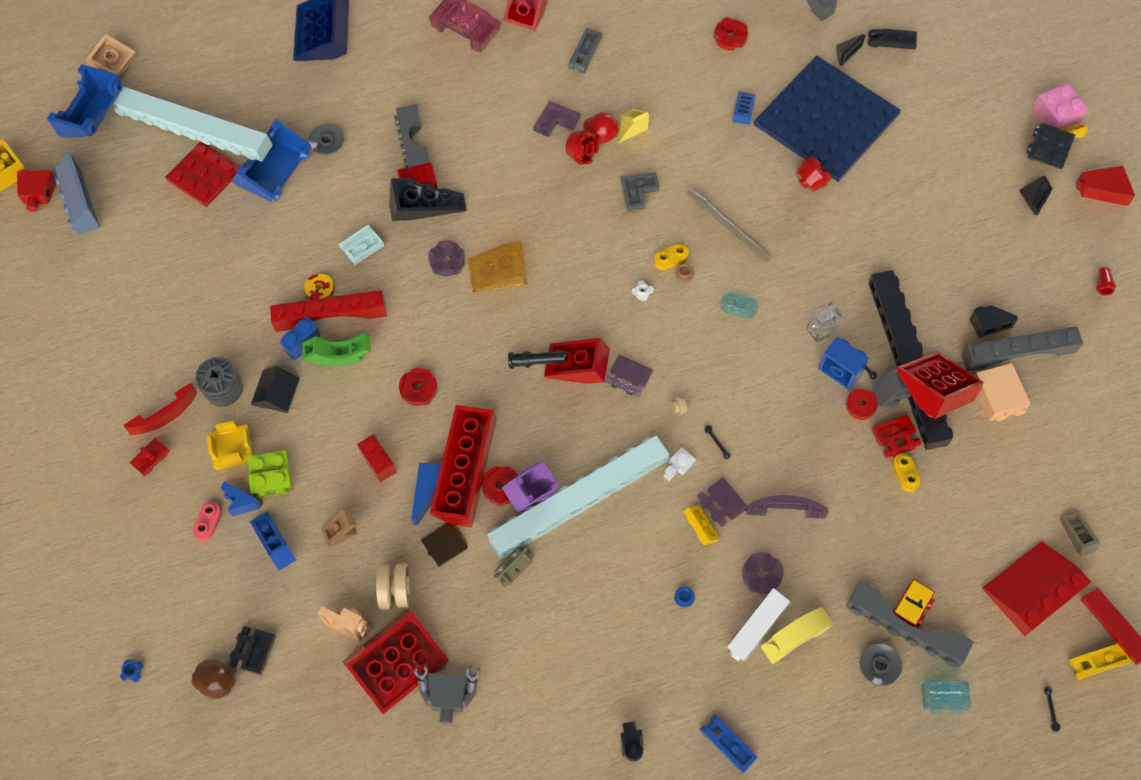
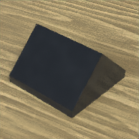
(275, 389)

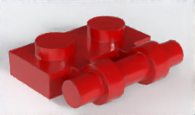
(895, 430)

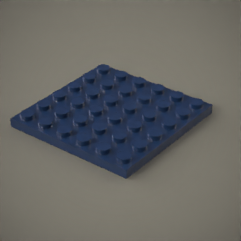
(827, 117)

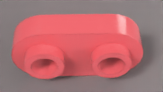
(207, 520)

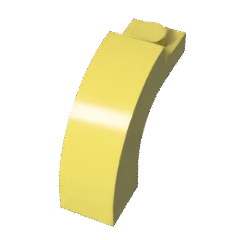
(797, 633)

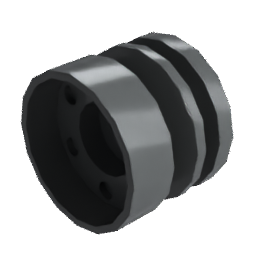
(222, 390)

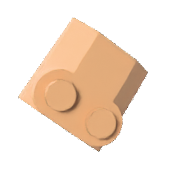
(111, 56)

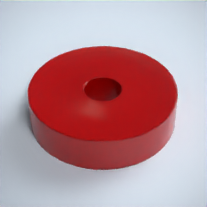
(861, 412)

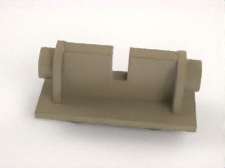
(519, 560)

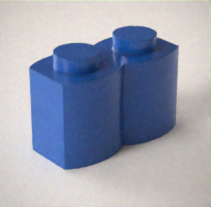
(292, 340)

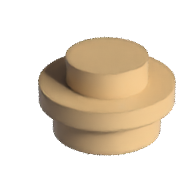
(678, 406)

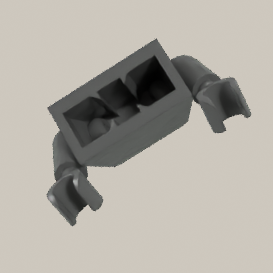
(447, 691)

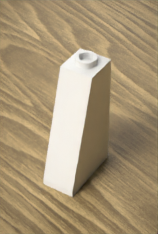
(758, 625)

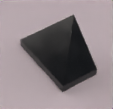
(848, 48)
(1037, 194)

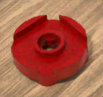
(730, 26)
(421, 396)
(490, 485)

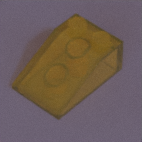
(498, 268)

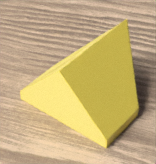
(632, 123)

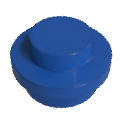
(684, 597)

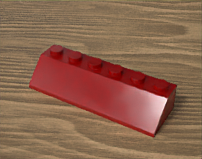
(463, 465)

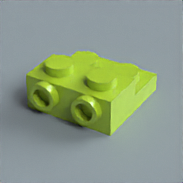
(269, 474)

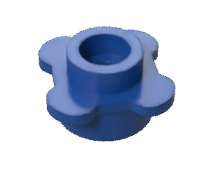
(127, 666)

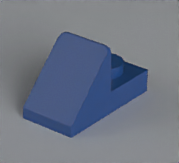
(241, 501)

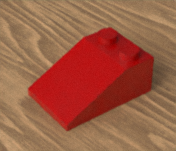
(585, 361)

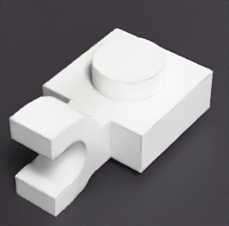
(680, 462)

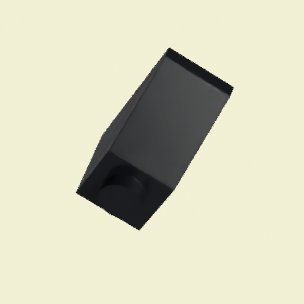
(991, 320)

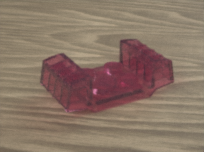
(467, 21)

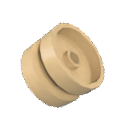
(393, 586)

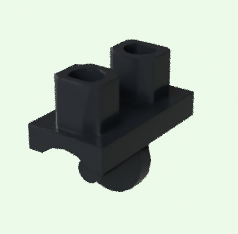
(631, 742)

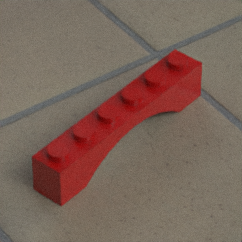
(362, 305)

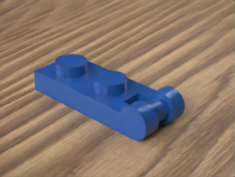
(729, 744)

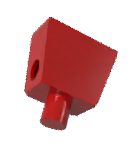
(35, 188)

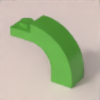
(336, 353)

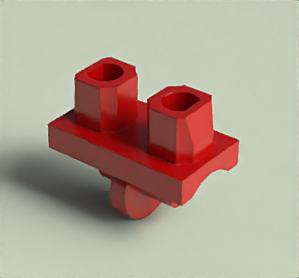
(149, 457)

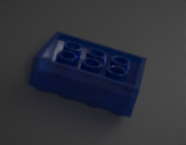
(321, 30)

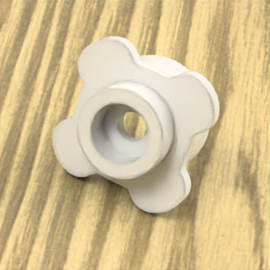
(642, 295)

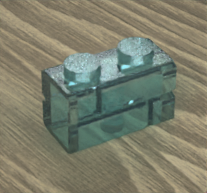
(946, 696)

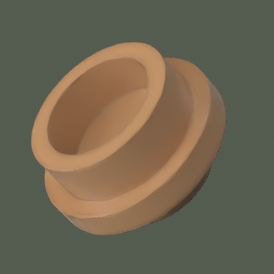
(684, 272)

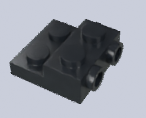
(1050, 145)

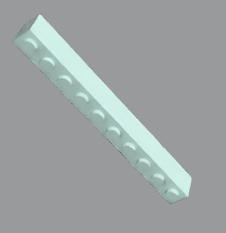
(192, 124)
(577, 497)

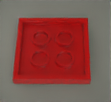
(203, 174)

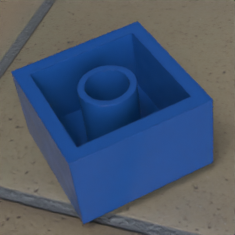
(843, 363)

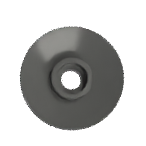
(323, 134)
(887, 657)

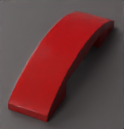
(165, 415)

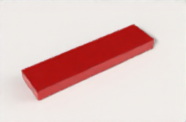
(1114, 623)

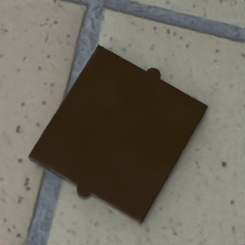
(444, 544)

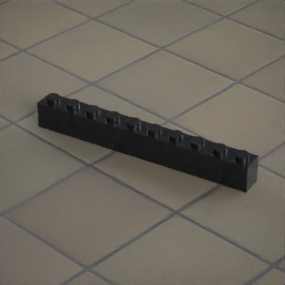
(906, 348)

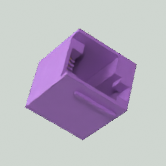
(530, 486)

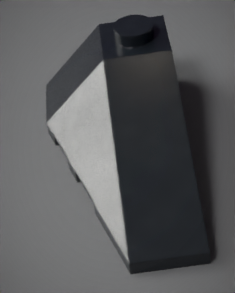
(417, 201)

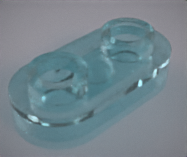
(739, 306)

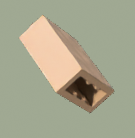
(1002, 393)

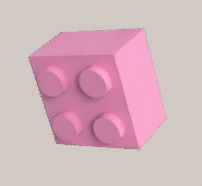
(1060, 106)

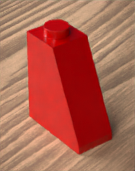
(1106, 185)

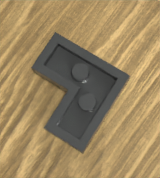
(635, 186)

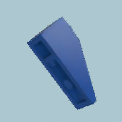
(425, 489)
(273, 541)

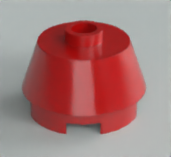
(582, 146)
(812, 174)

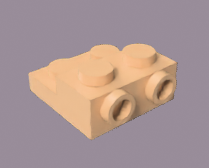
(347, 622)

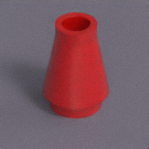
(1105, 283)

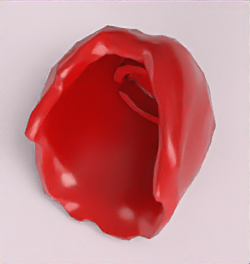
(603, 125)

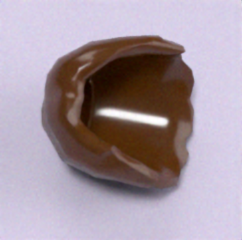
(213, 679)

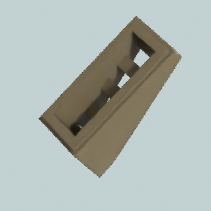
(1084, 545)

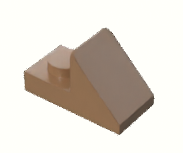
(339, 527)

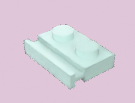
(361, 245)

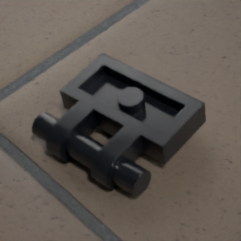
(257, 652)

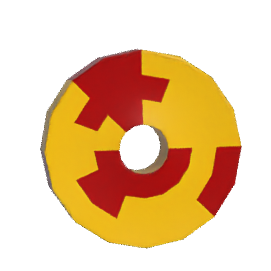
(316, 281)

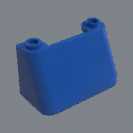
(90, 104)
(269, 176)

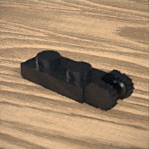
(892, 38)

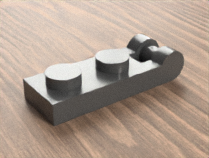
(585, 50)

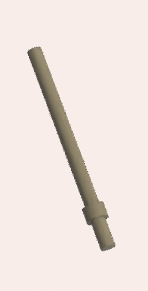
(702, 202)

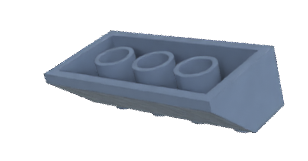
(75, 195)

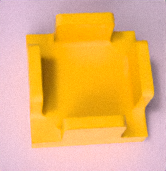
(229, 445)

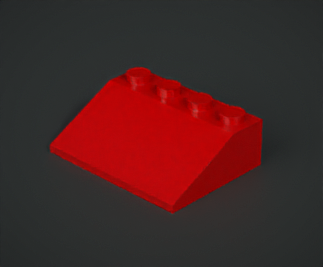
(939, 384)
(1036, 587)
(389, 660)

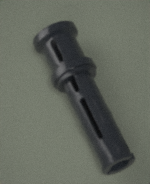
(528, 359)

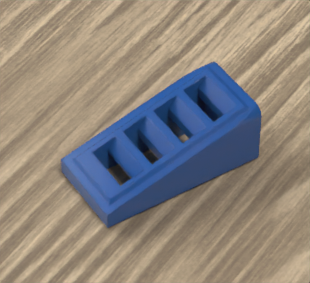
(744, 118)

